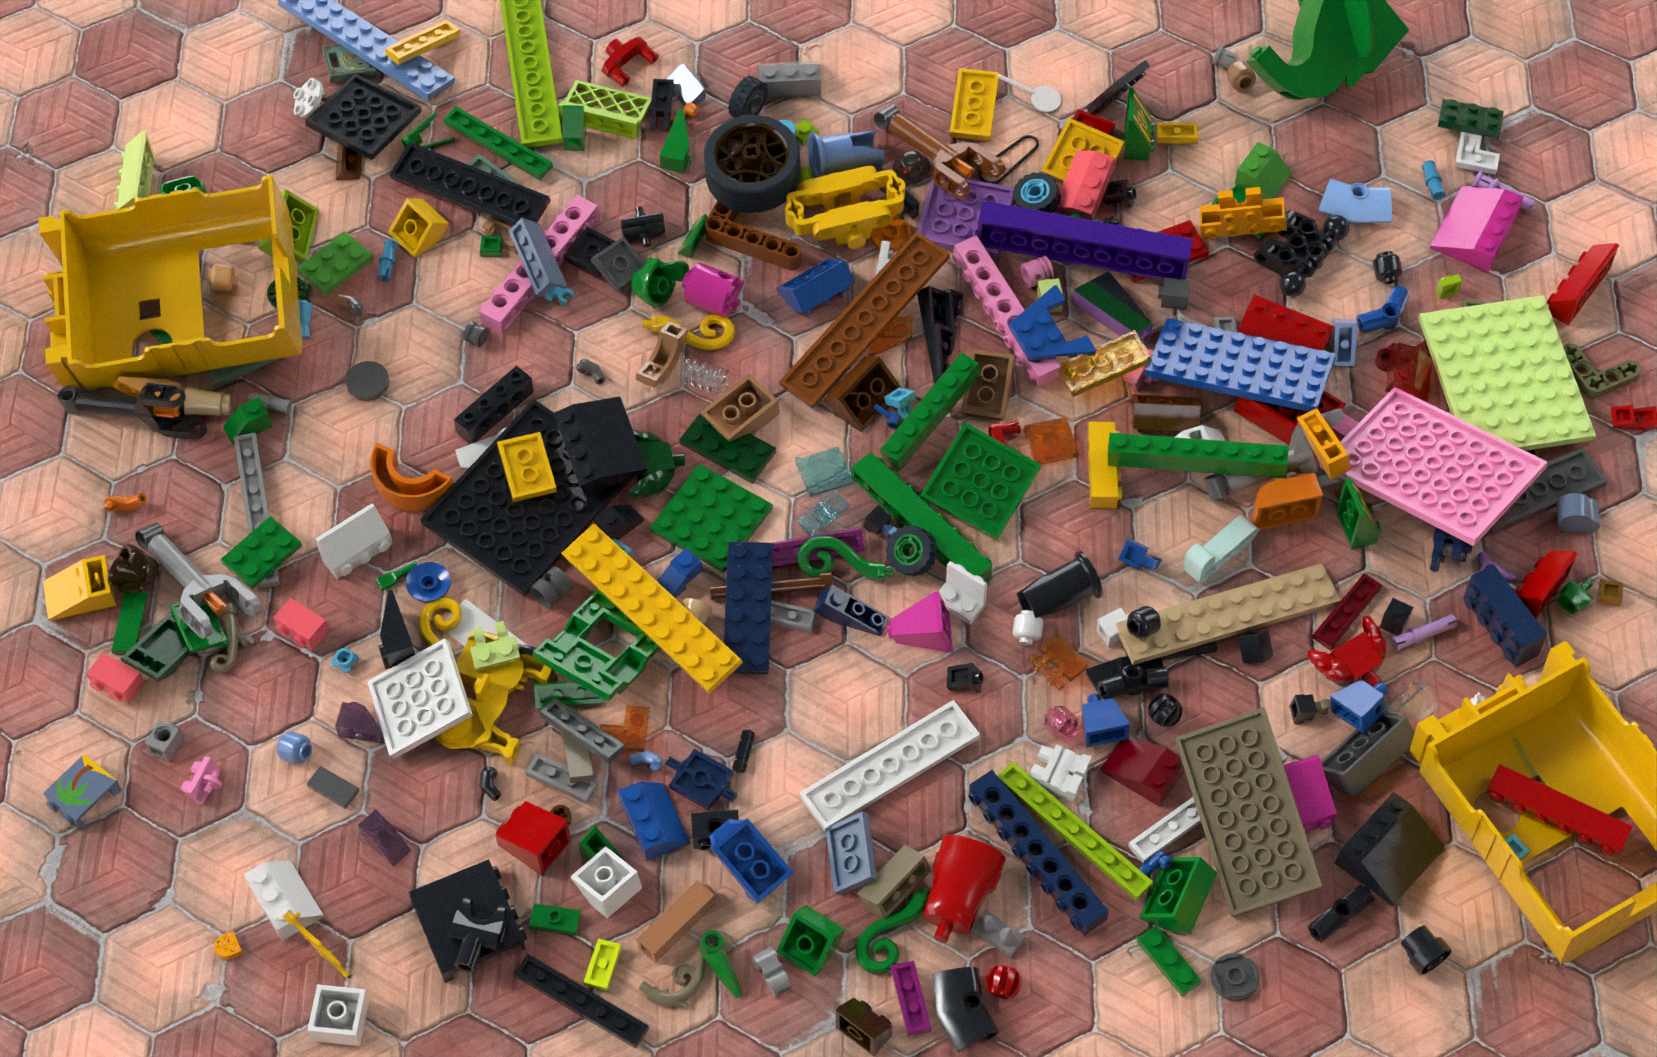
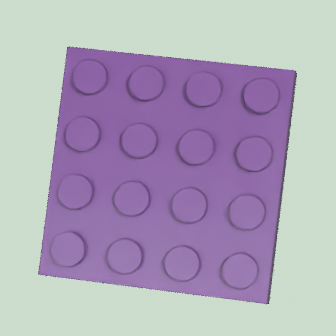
(953, 220)

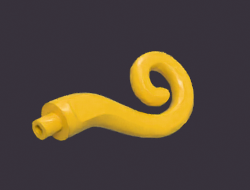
(658, 322)
(426, 616)

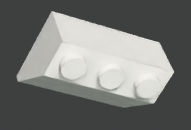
(354, 541)
(279, 890)

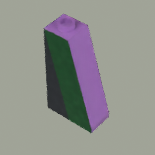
(1112, 306)

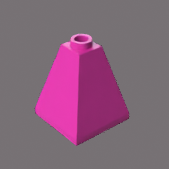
(924, 625)

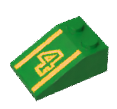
(1137, 129)
(1357, 517)

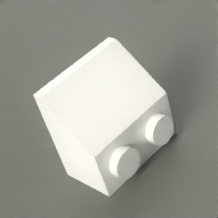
(607, 882)

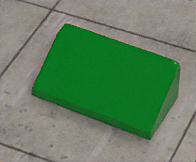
(693, 238)

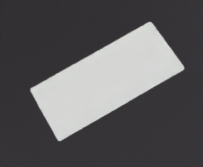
(472, 618)

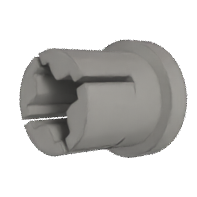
(1224, 57)

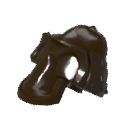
(132, 570)

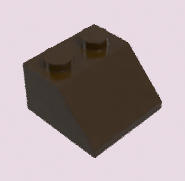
(863, 1025)

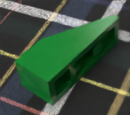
(676, 149)

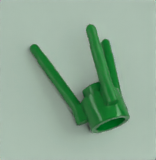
(415, 138)

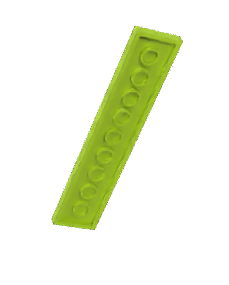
(531, 73)

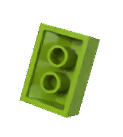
(303, 224)

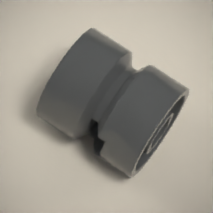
(551, 587)

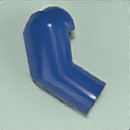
(1160, 859)

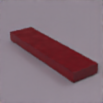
(1347, 611)

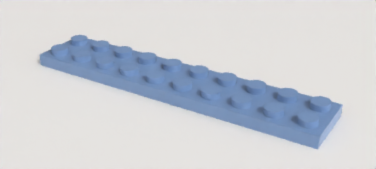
(369, 44)

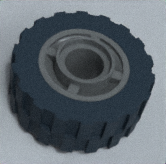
(748, 97)

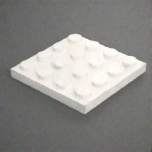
(419, 698)

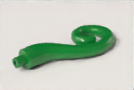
(868, 569)
(908, 914)

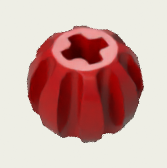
(1003, 981)

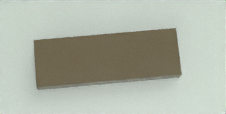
(577, 760)

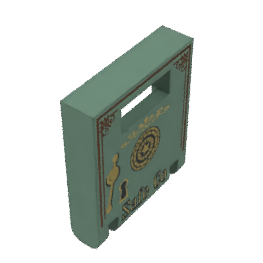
(348, 64)

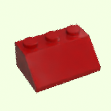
(1545, 580)

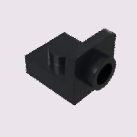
(1119, 192)
(964, 677)

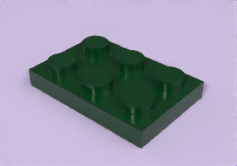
(1470, 118)

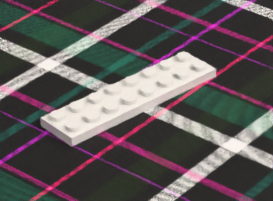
(889, 765)

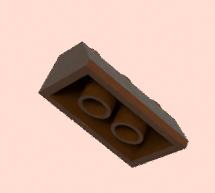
(860, 391)
(1164, 413)

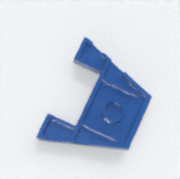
(1040, 335)

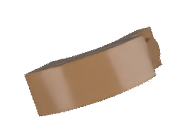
(665, 355)

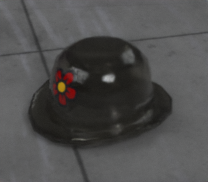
(911, 167)

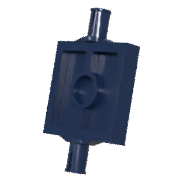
(701, 779)

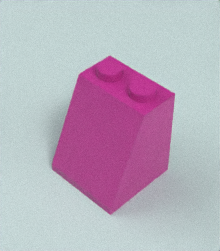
(1311, 793)

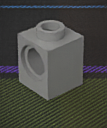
(164, 749)

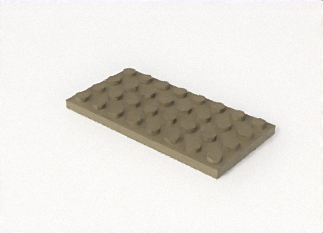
(1248, 812)

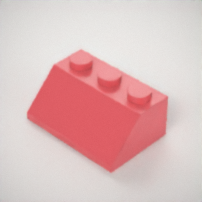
(1086, 183)

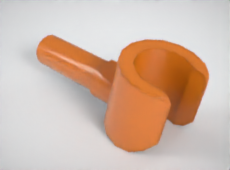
(689, 109)

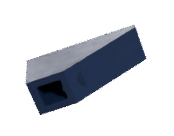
(849, 611)

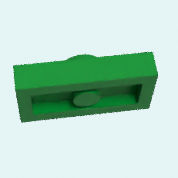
(555, 919)

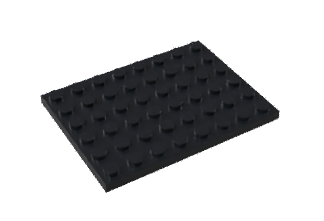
(520, 537)

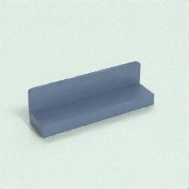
(536, 256)

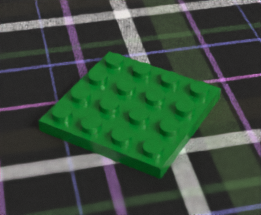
(980, 481)
(708, 515)

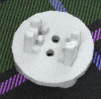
(308, 98)

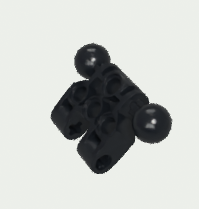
(1302, 252)

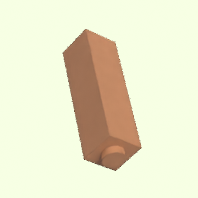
(676, 921)

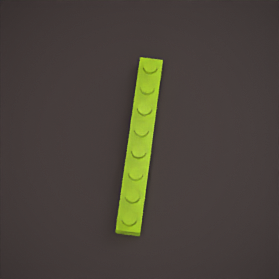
(1075, 831)

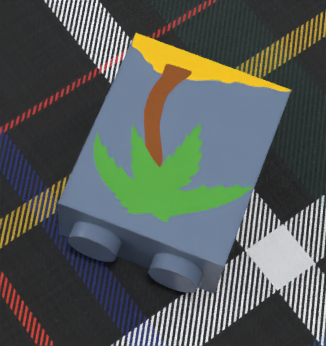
(80, 790)

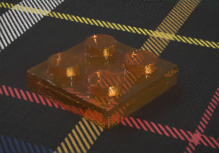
(1051, 441)

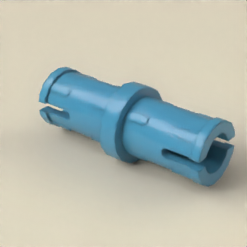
(1433, 180)
(387, 260)

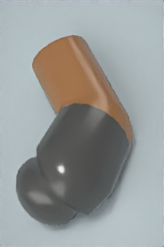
(350, 301)

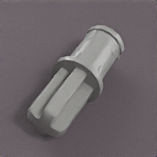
(272, 403)

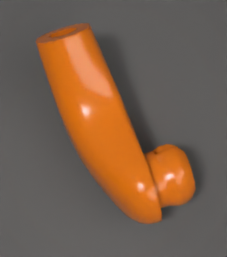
(124, 503)

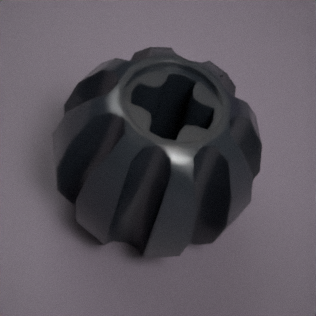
(1165, 710)

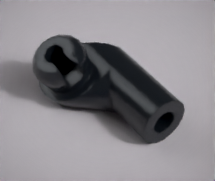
(486, 783)

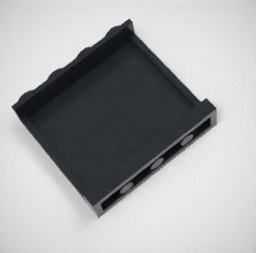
(440, 900)

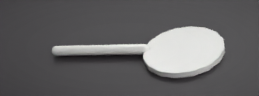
(1043, 97)

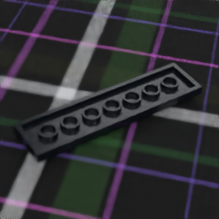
(468, 186)

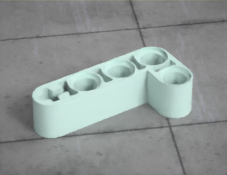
(1205, 560)

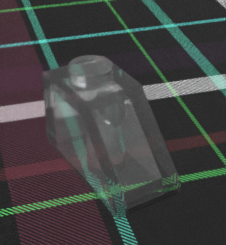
(1413, 702)

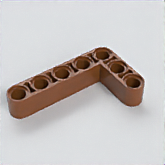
(749, 241)

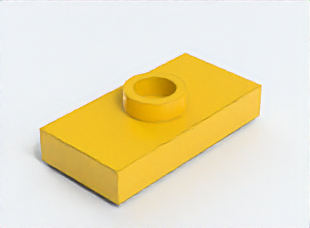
(1177, 133)

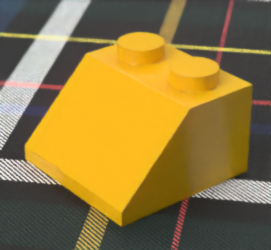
(417, 226)

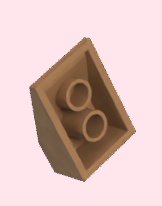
(992, 389)
(742, 409)

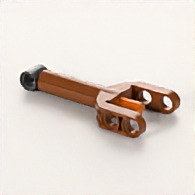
(945, 157)

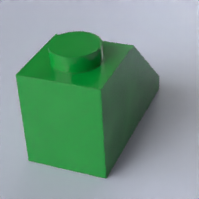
(573, 127)
(248, 419)

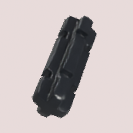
(743, 751)

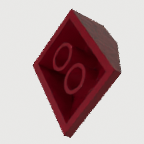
(1144, 768)

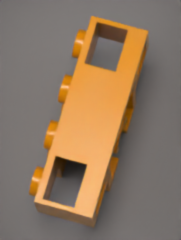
(1248, 217)

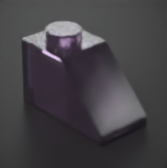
(357, 723)
(383, 838)

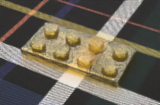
(1108, 363)

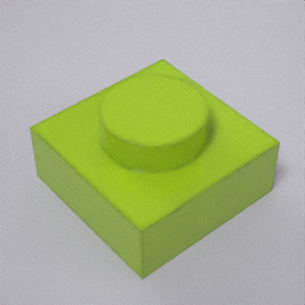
(803, 130)
(1448, 286)

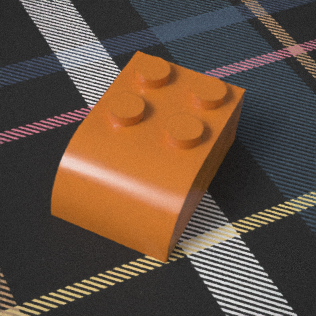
(1287, 501)

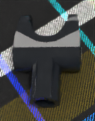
(476, 934)

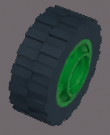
(924, 550)

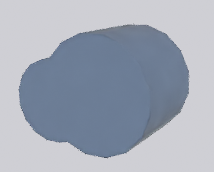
(1577, 513)

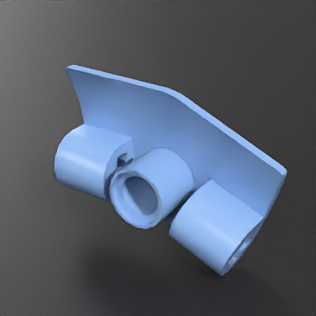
(1357, 202)

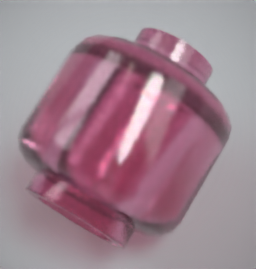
(1061, 722)

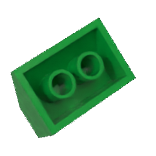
(1179, 894)

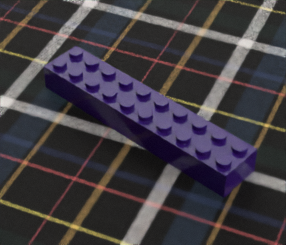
(1083, 241)

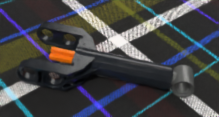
(154, 411)

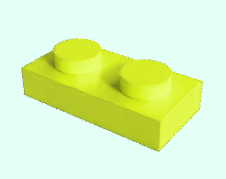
(602, 965)

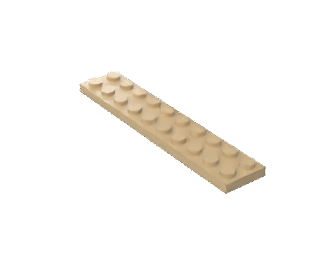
(1233, 613)

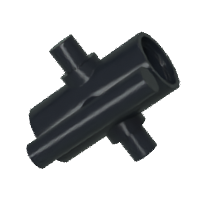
(643, 226)

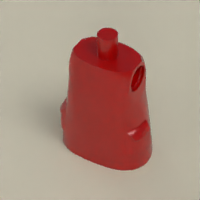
(962, 880)

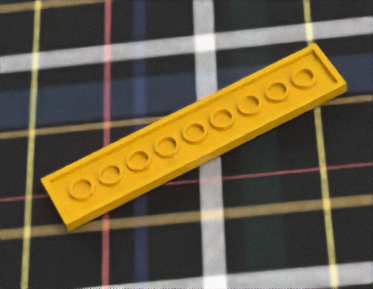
(652, 608)

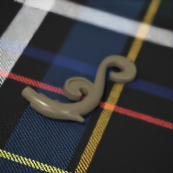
(665, 999)

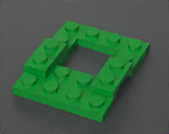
(586, 663)

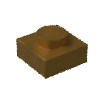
(1610, 592)

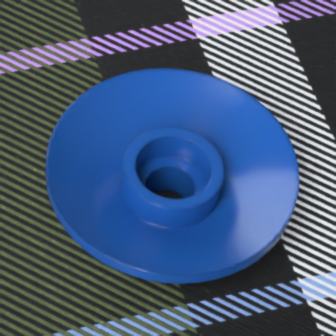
(426, 574)

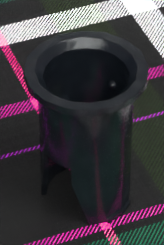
(1061, 587)

